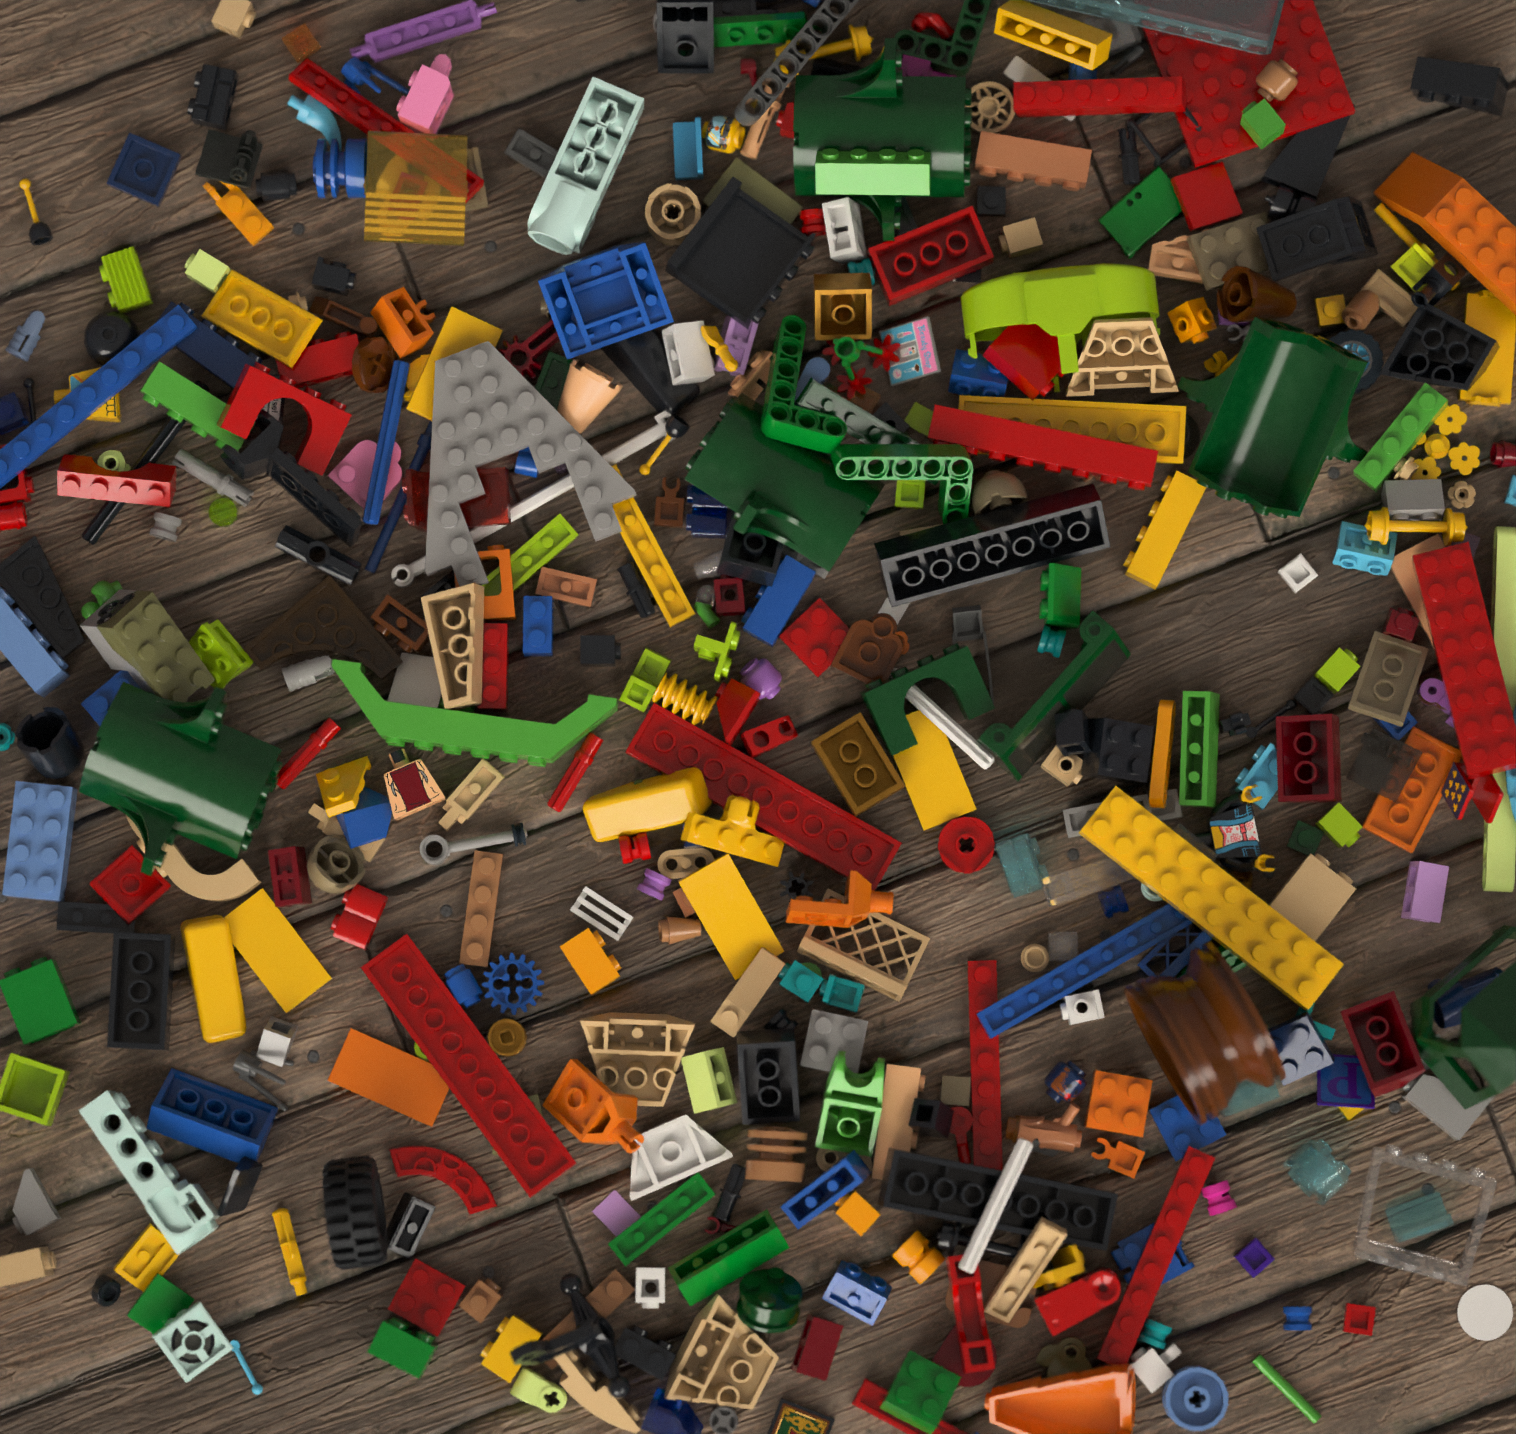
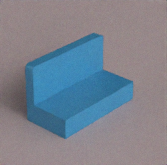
(688, 150)

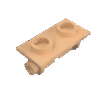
(758, 369)

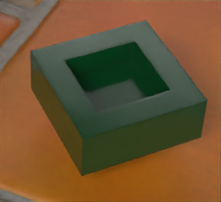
(1304, 838)

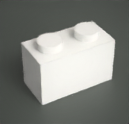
(688, 353)

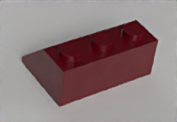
(1308, 758)
(1383, 1043)

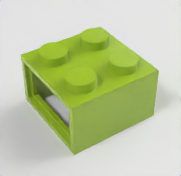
(32, 1089)

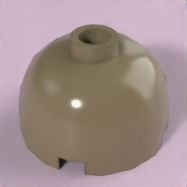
(997, 491)
(334, 865)

